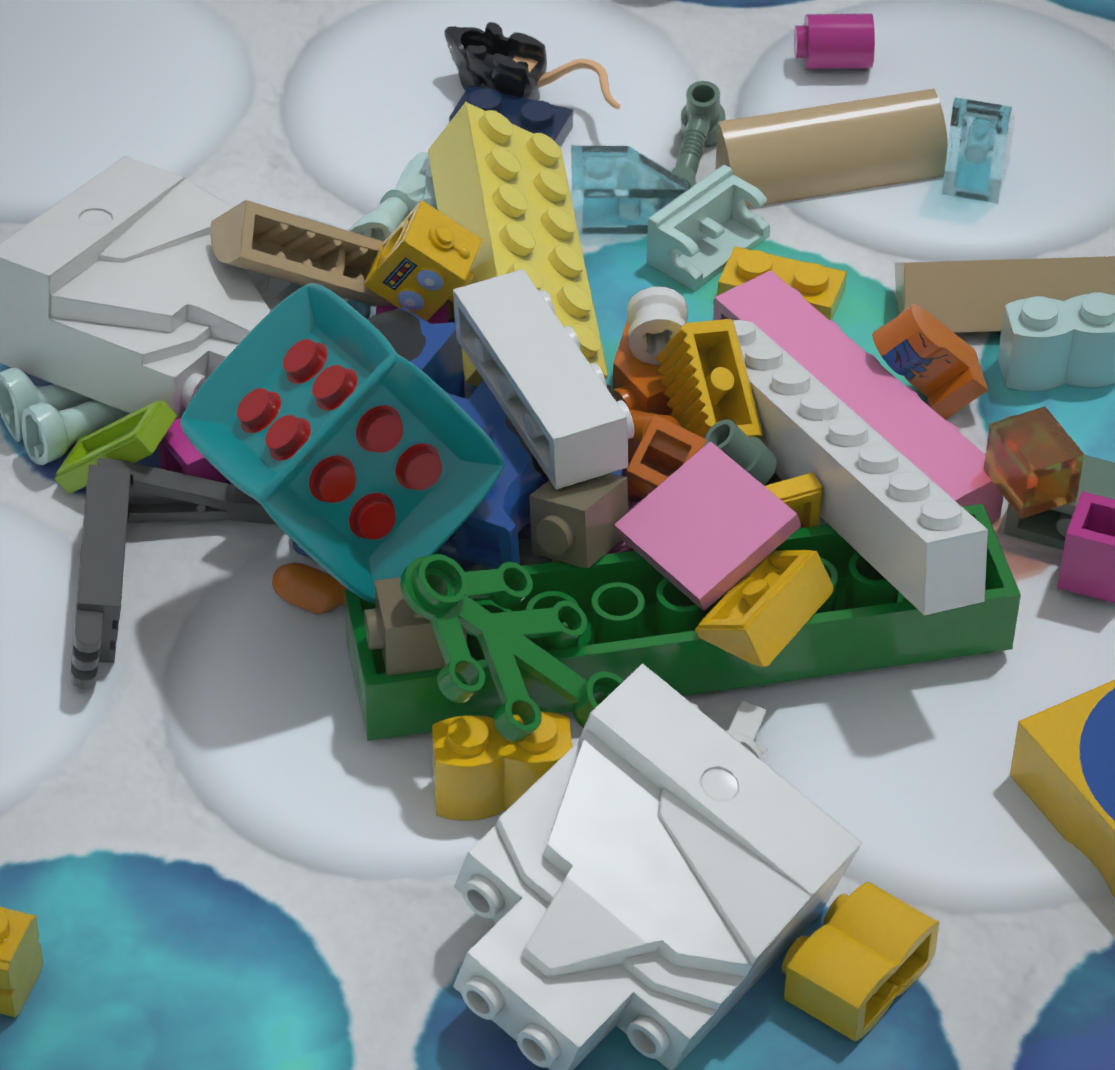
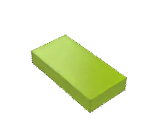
(124, 439)

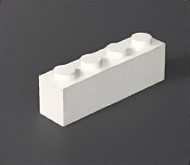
(542, 379)

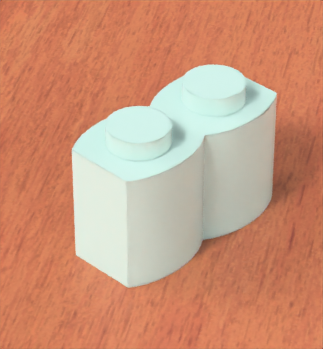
(1058, 342)

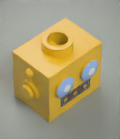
(423, 261)

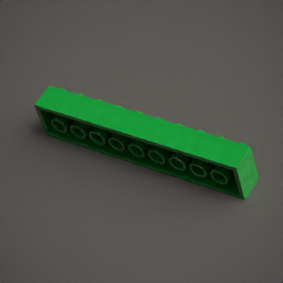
(647, 620)

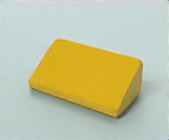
(768, 606)

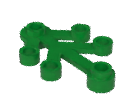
(445, 594)

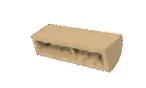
(837, 146)
(297, 250)
(975, 292)

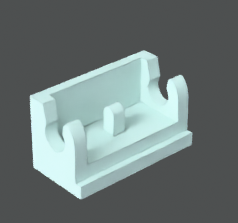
(701, 227)

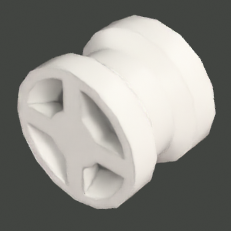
(653, 320)

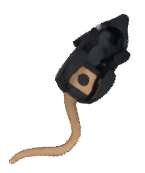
(510, 64)

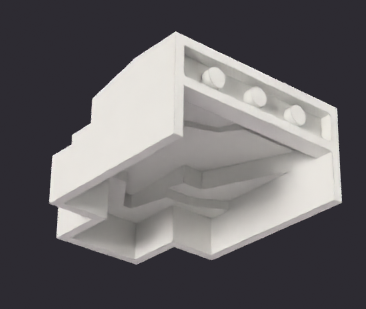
(125, 291)
(642, 883)

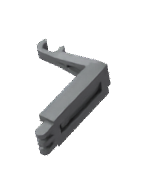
(141, 494)

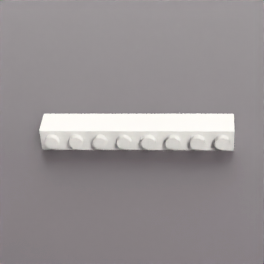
(870, 489)

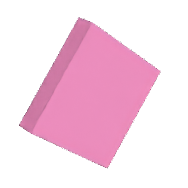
(707, 525)

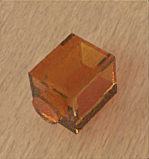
(1033, 462)

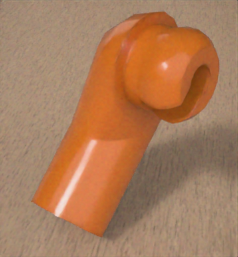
(308, 588)

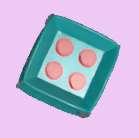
(342, 440)

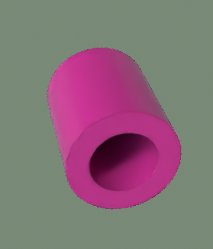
(836, 41)

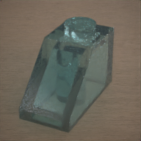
(978, 150)
(618, 189)

